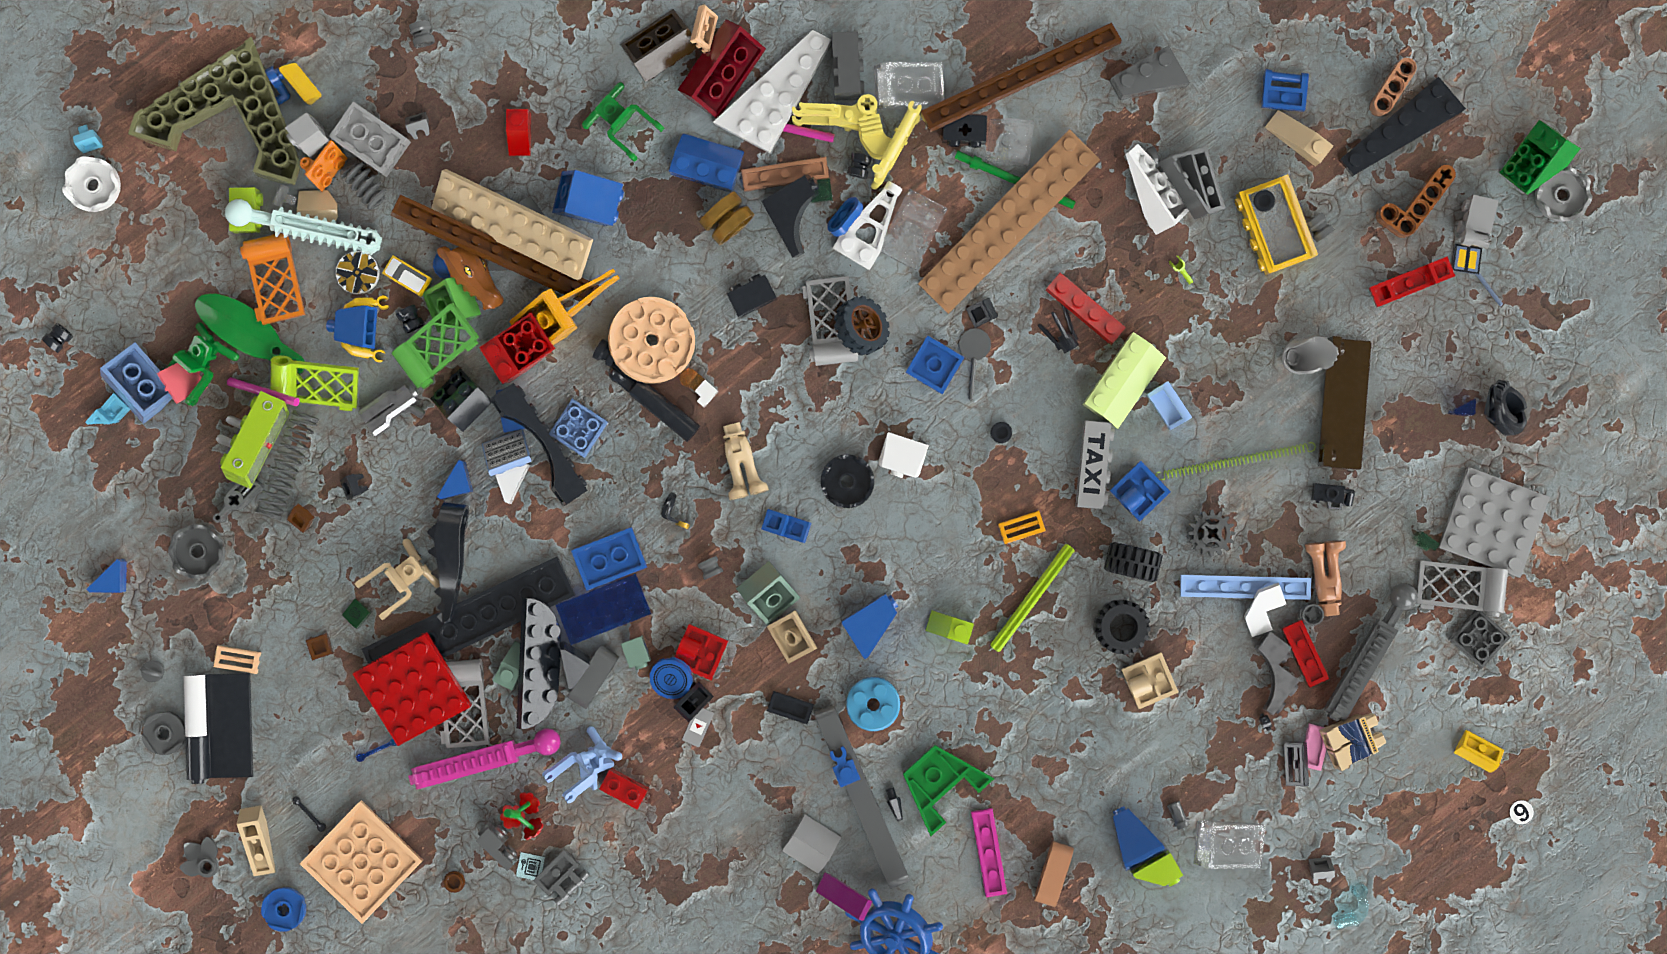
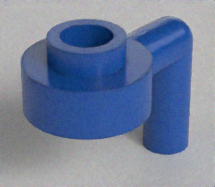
(276, 78)

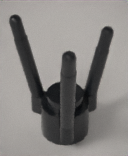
(1067, 340)

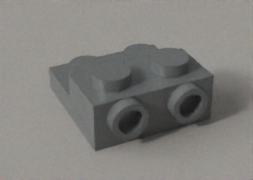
(492, 840)

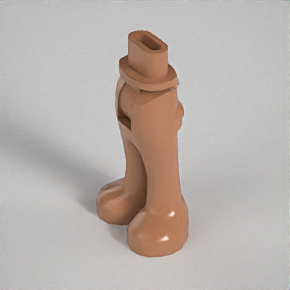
(1327, 587)

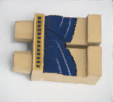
(1352, 740)

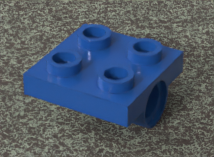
(1139, 491)

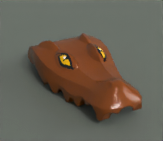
(473, 274)

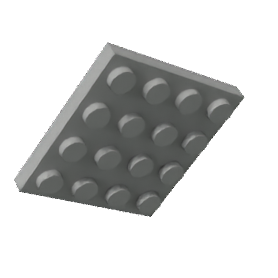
(1493, 522)

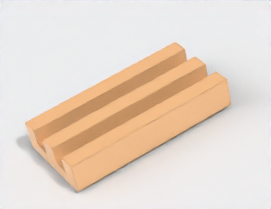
(701, 26)
(255, 662)

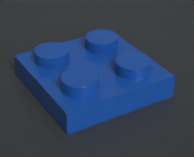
(934, 365)

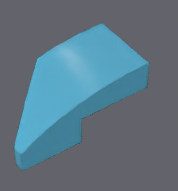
(111, 412)

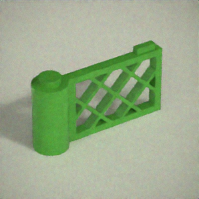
(417, 364)

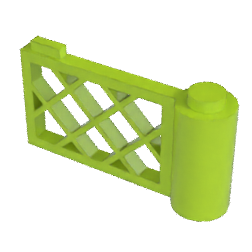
(285, 377)

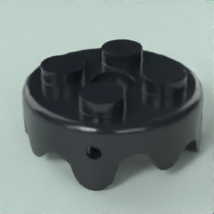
(858, 470)

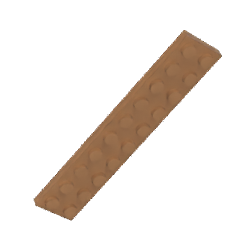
(1008, 221)

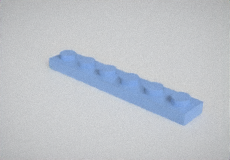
(1242, 586)

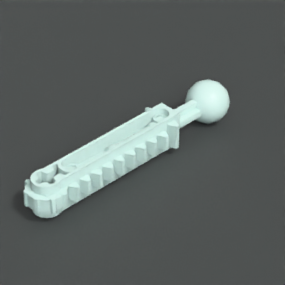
(241, 213)

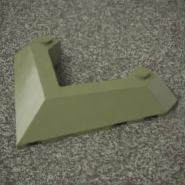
(232, 80)

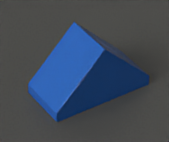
(457, 482)
(112, 579)

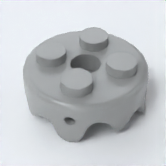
(1578, 195)

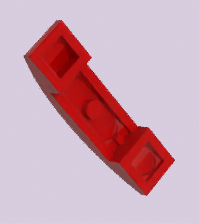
(1411, 282)

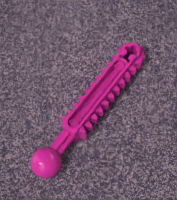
(545, 742)

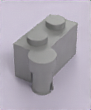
(1477, 221)

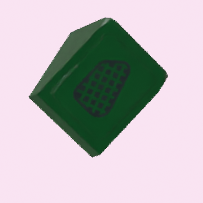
(356, 613)

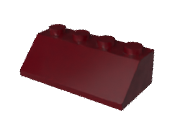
(722, 69)

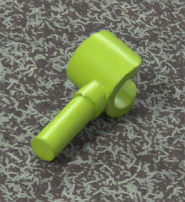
(1180, 267)

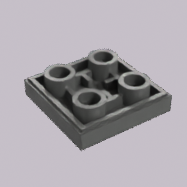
(1479, 638)

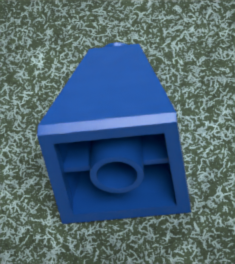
(1134, 839)

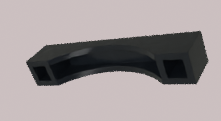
(564, 481)

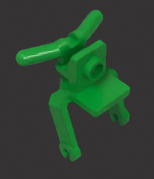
(617, 116)
(198, 359)

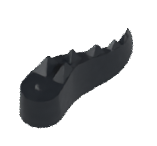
(448, 550)

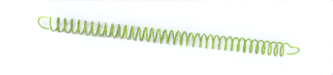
(1235, 460)

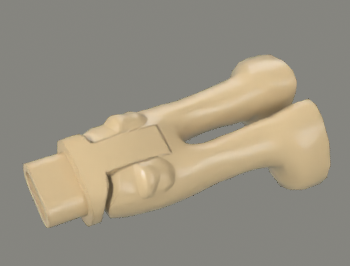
(739, 451)

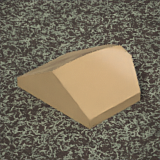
(317, 204)

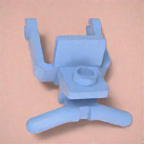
(590, 763)

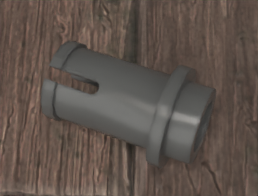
(1178, 815)

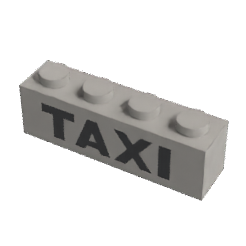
(1093, 465)

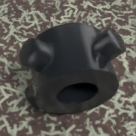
(1265, 722)

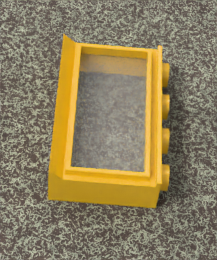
(1279, 234)

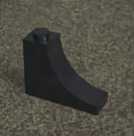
(787, 208)

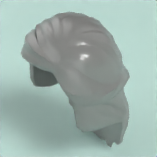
(1309, 355)

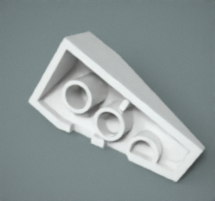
(1157, 196)

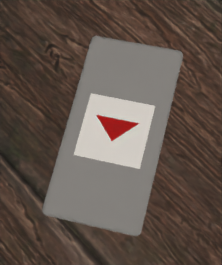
(698, 727)

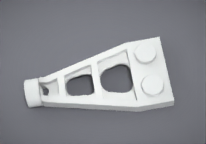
(858, 250)

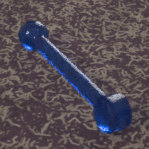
(361, 757)

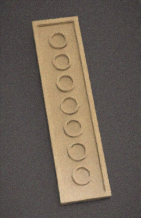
(512, 224)

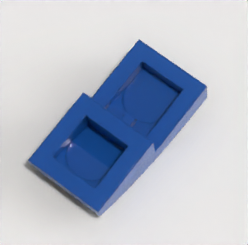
(786, 526)

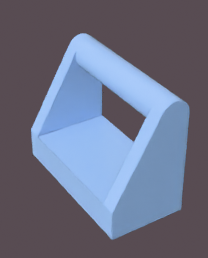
(1169, 405)

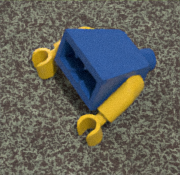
(356, 326)

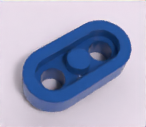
(845, 217)

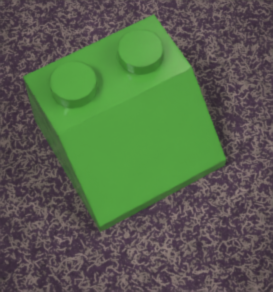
(449, 292)

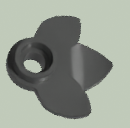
(197, 856)

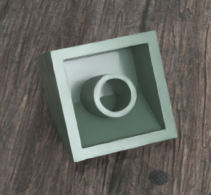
(768, 593)

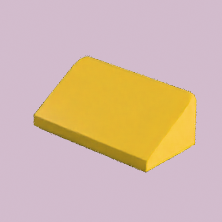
(300, 83)
(1479, 751)

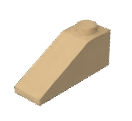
(1299, 137)
(256, 840)

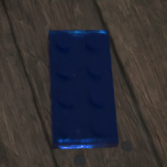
(603, 609)

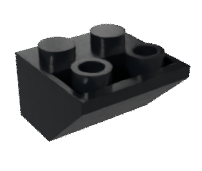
(461, 400)

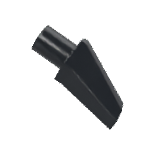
(895, 804)

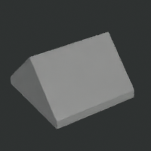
(812, 844)

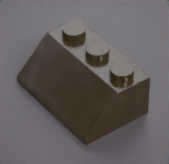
(659, 45)

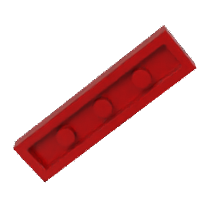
(1085, 308)

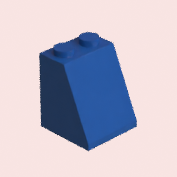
(588, 198)
(870, 622)

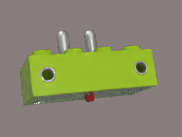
(254, 439)

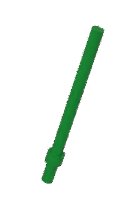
(976, 163)

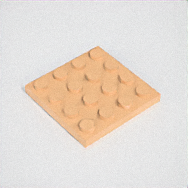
(361, 861)

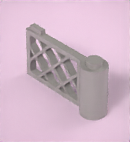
(830, 349)
(1491, 588)
(468, 674)

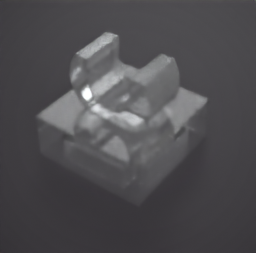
(282, 197)

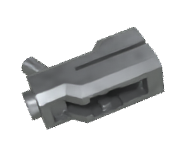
(389, 406)

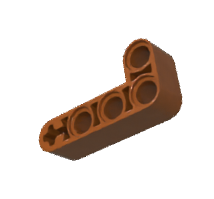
(1420, 199)

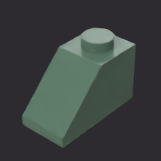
(509, 669)

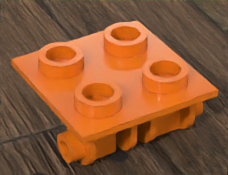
(325, 165)

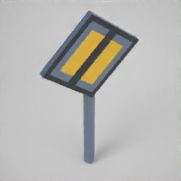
(1468, 260)

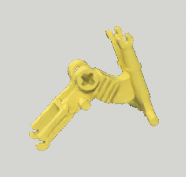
(868, 126)

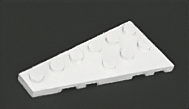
(768, 104)

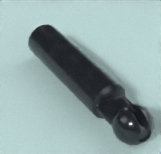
(656, 404)

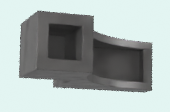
(1282, 682)

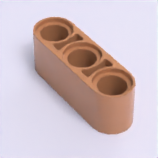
(1401, 81)
(1053, 874)

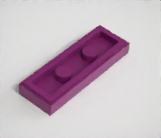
(844, 896)

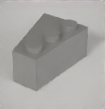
(308, 135)

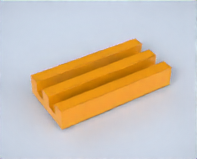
(1004, 532)

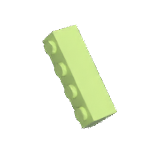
(1124, 380)

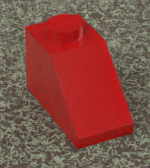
(518, 132)

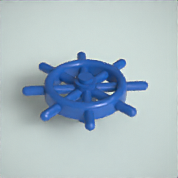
(895, 934)

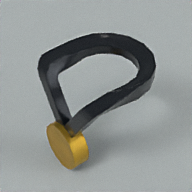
(671, 497)

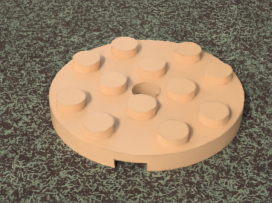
(656, 318)

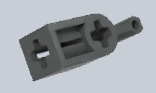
(245, 497)

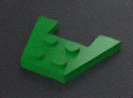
(934, 776)

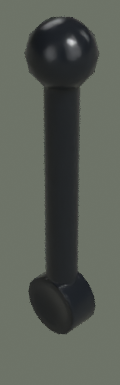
(320, 826)

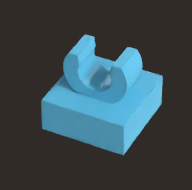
(87, 139)

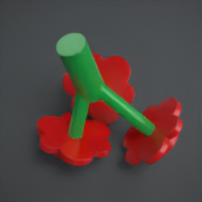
(514, 816)

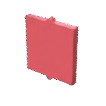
(179, 381)

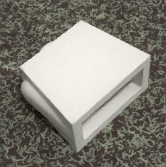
(902, 456)

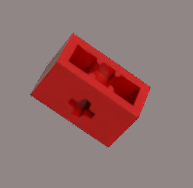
(624, 788)

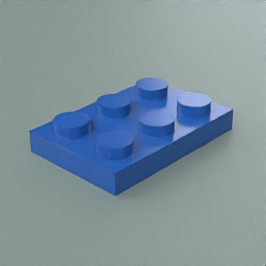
(609, 558)

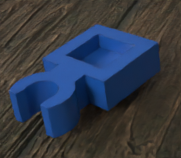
(845, 770)

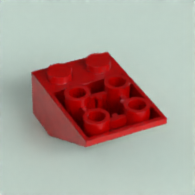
(517, 349)

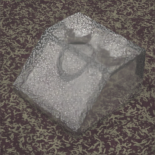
(1009, 141)

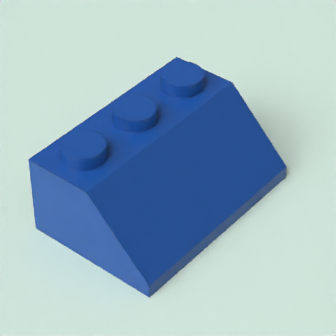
(706, 163)

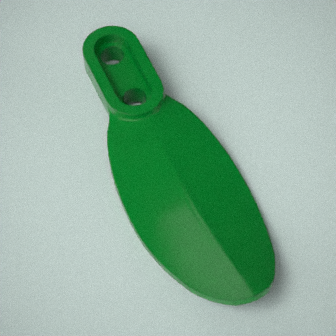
(240, 329)

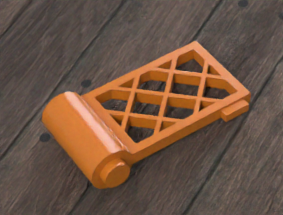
(267, 250)

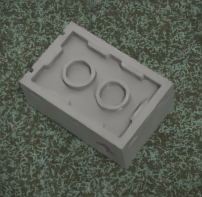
(369, 139)

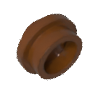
(454, 881)

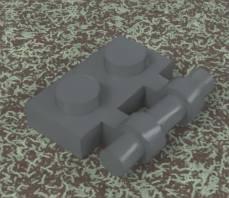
(557, 872)

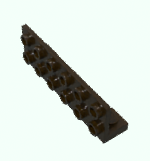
(1345, 405)

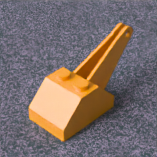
(553, 315)

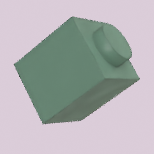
(636, 652)

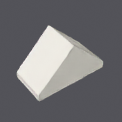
(510, 482)

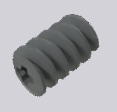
(364, 185)

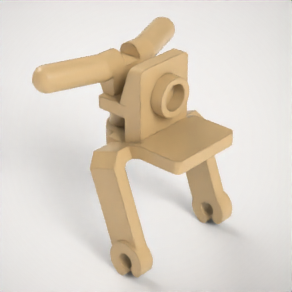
(402, 576)

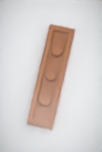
(783, 173)

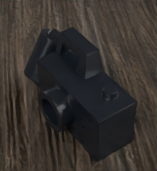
(1332, 494)

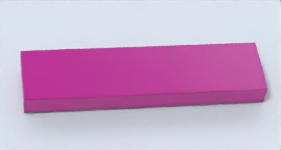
(989, 852)

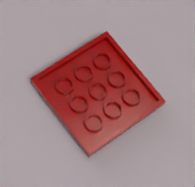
(412, 689)

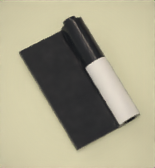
(218, 726)

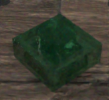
(825, 191)
(1425, 542)

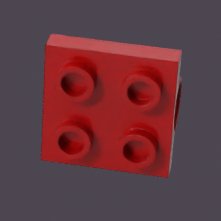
(701, 651)

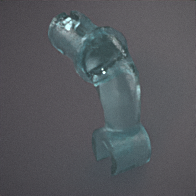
(1356, 916)

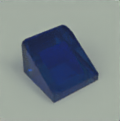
(1465, 409)

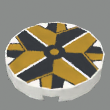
(357, 272)

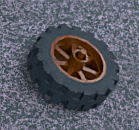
(852, 329)

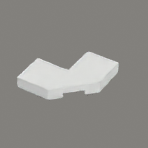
(1264, 600)

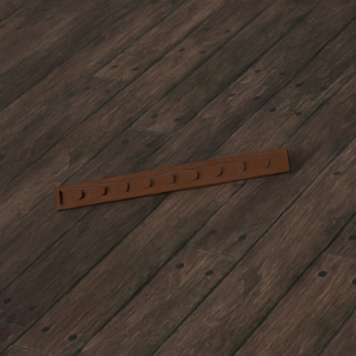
(1020, 77)
(485, 246)

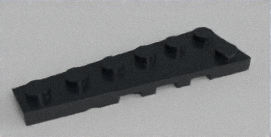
(1417, 117)

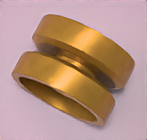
(727, 218)

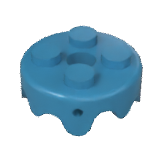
(873, 688)

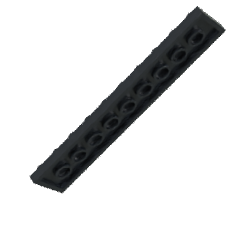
(484, 612)

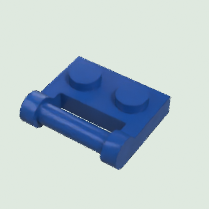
(1284, 97)

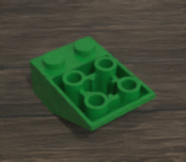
(1539, 158)

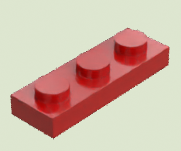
(1305, 653)

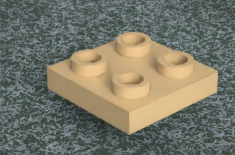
(1149, 680)

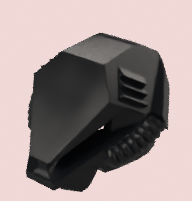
(1505, 408)

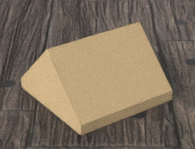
(792, 636)

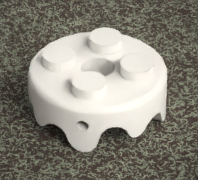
(77, 180)

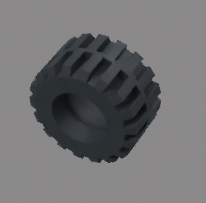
(1133, 562)
(1140, 632)

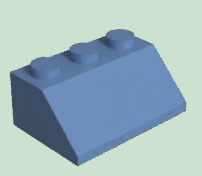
(136, 382)

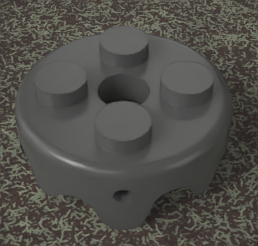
(182, 551)

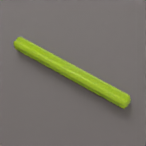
(1032, 597)

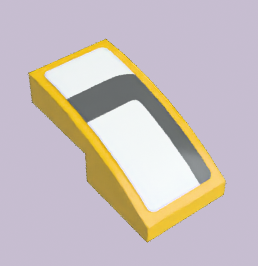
(407, 276)

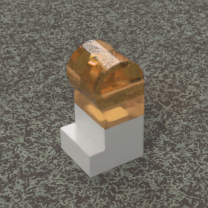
(691, 379)

